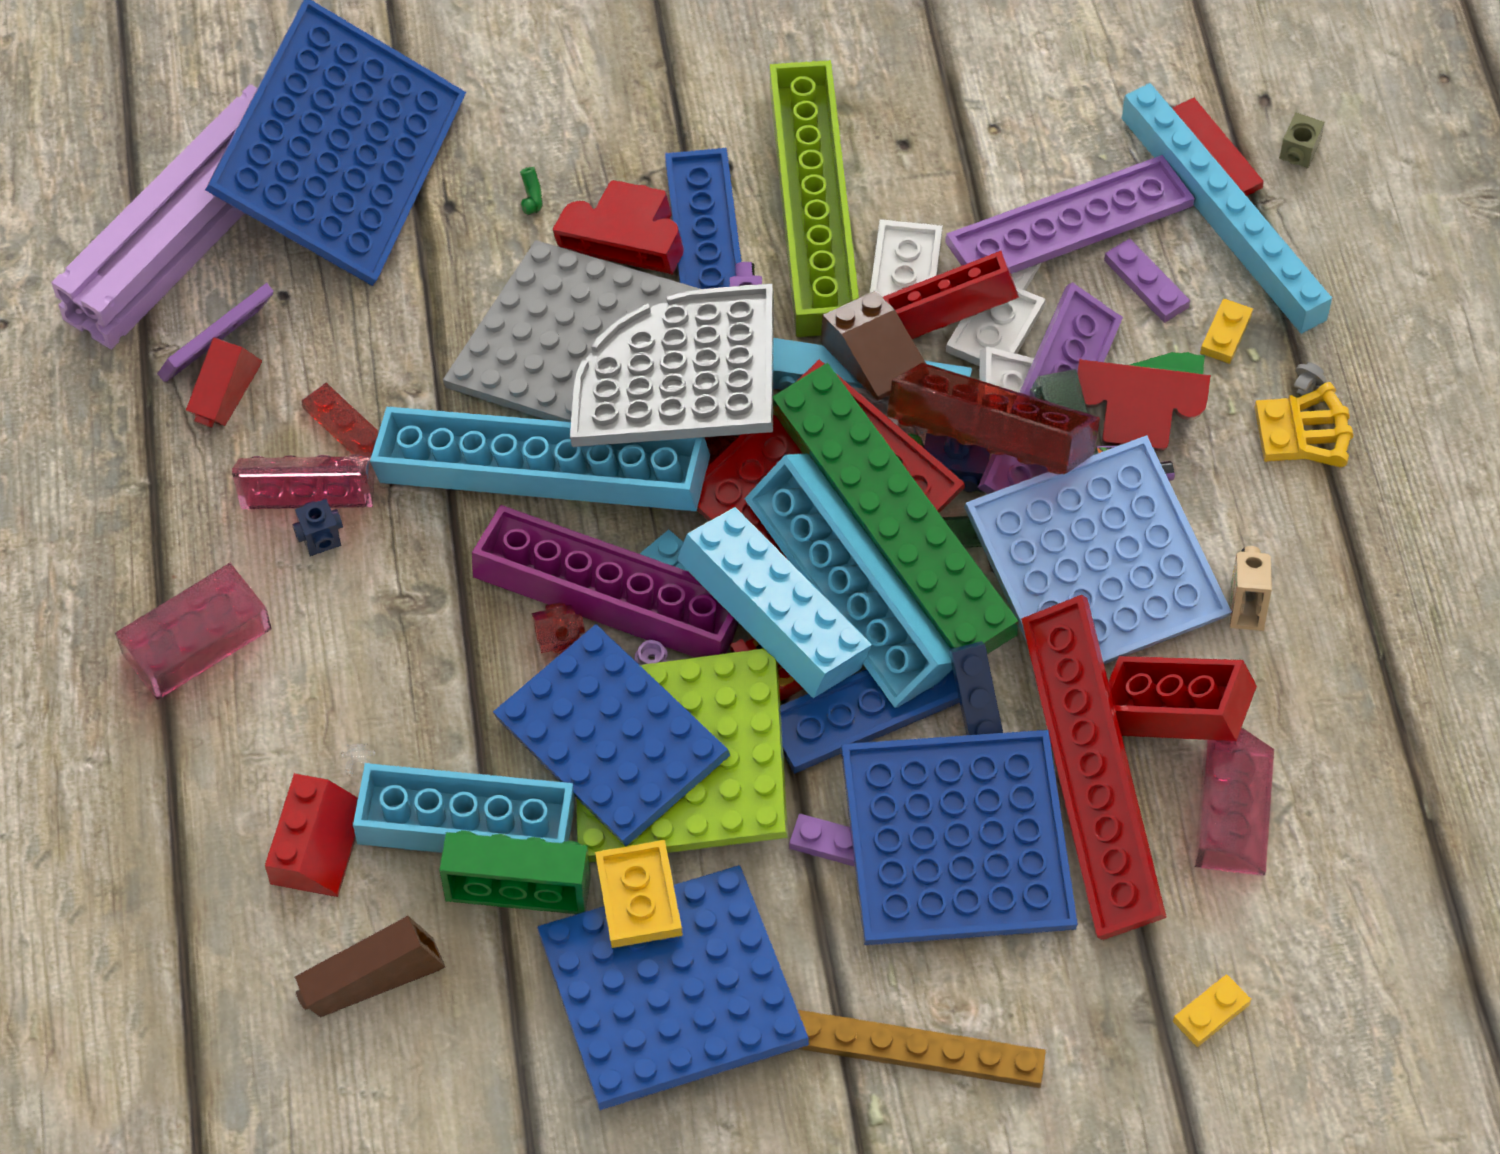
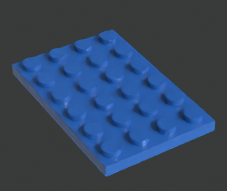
(611, 734)

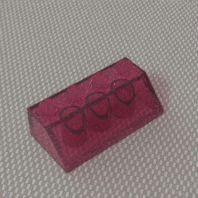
(299, 480)
(1235, 805)

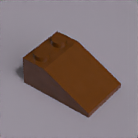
(870, 342)

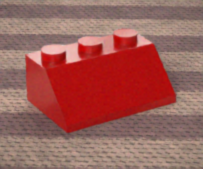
(313, 837)

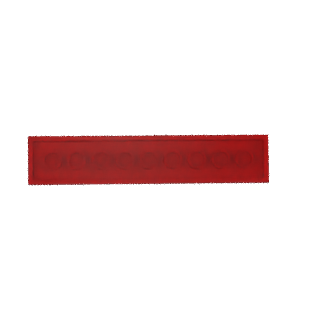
(1093, 768)

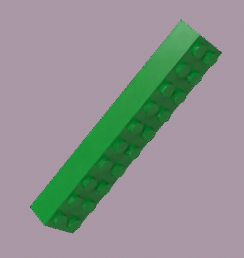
(893, 511)

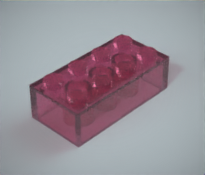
(193, 630)

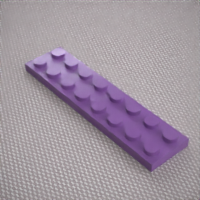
(1075, 216)
(1077, 331)

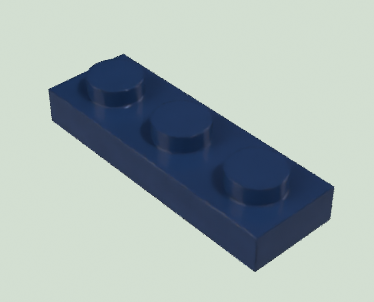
(975, 689)

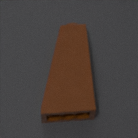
(369, 968)

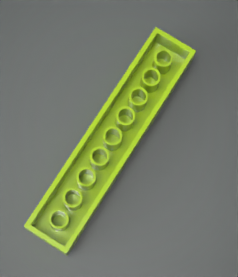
(812, 192)

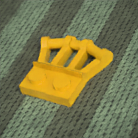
(1283, 432)

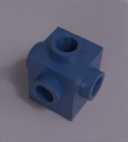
(318, 526)

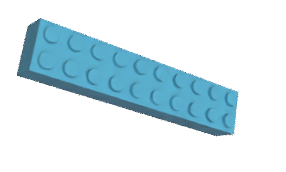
(534, 460)

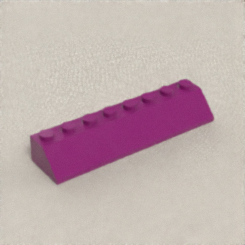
(602, 583)

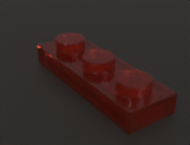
(341, 420)

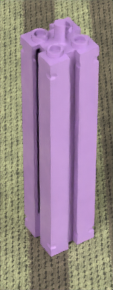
(152, 238)

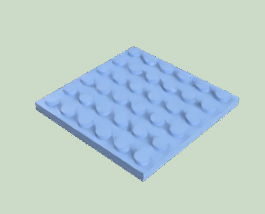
(1106, 535)

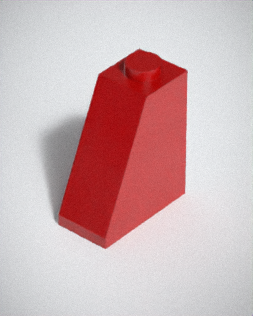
(222, 382)

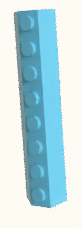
(852, 574)

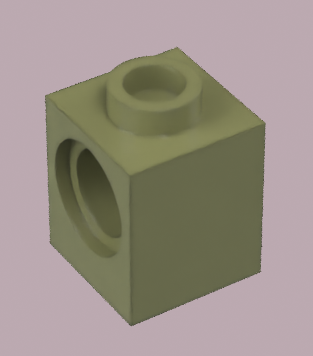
(1301, 140)

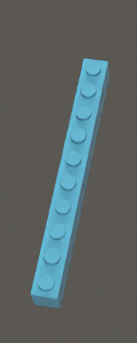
(1228, 209)

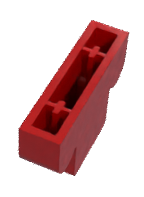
(625, 228)
(1141, 399)

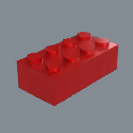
(1181, 697)

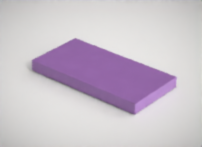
(218, 330)

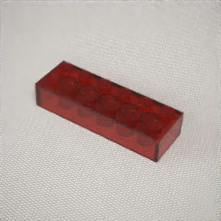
(993, 418)

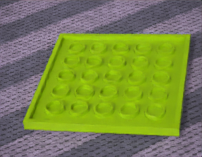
(745, 795)

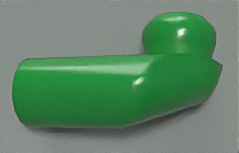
(533, 191)

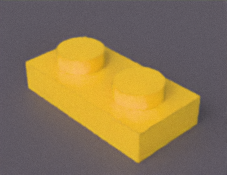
(1226, 331)
(1211, 1010)

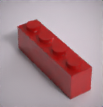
(954, 295)

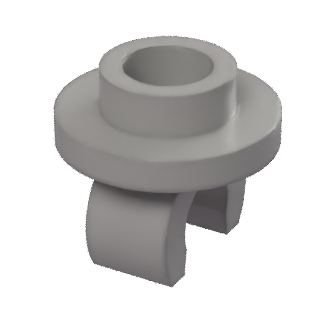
(1309, 377)

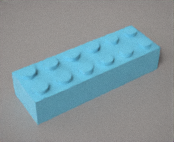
(774, 602)
(420, 805)

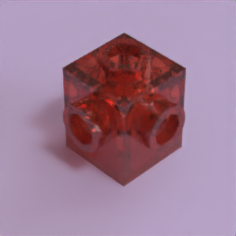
(547, 624)

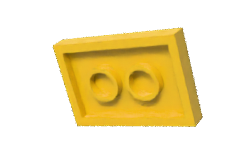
(638, 894)

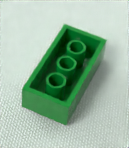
(515, 872)

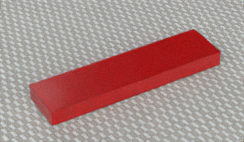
(1219, 146)

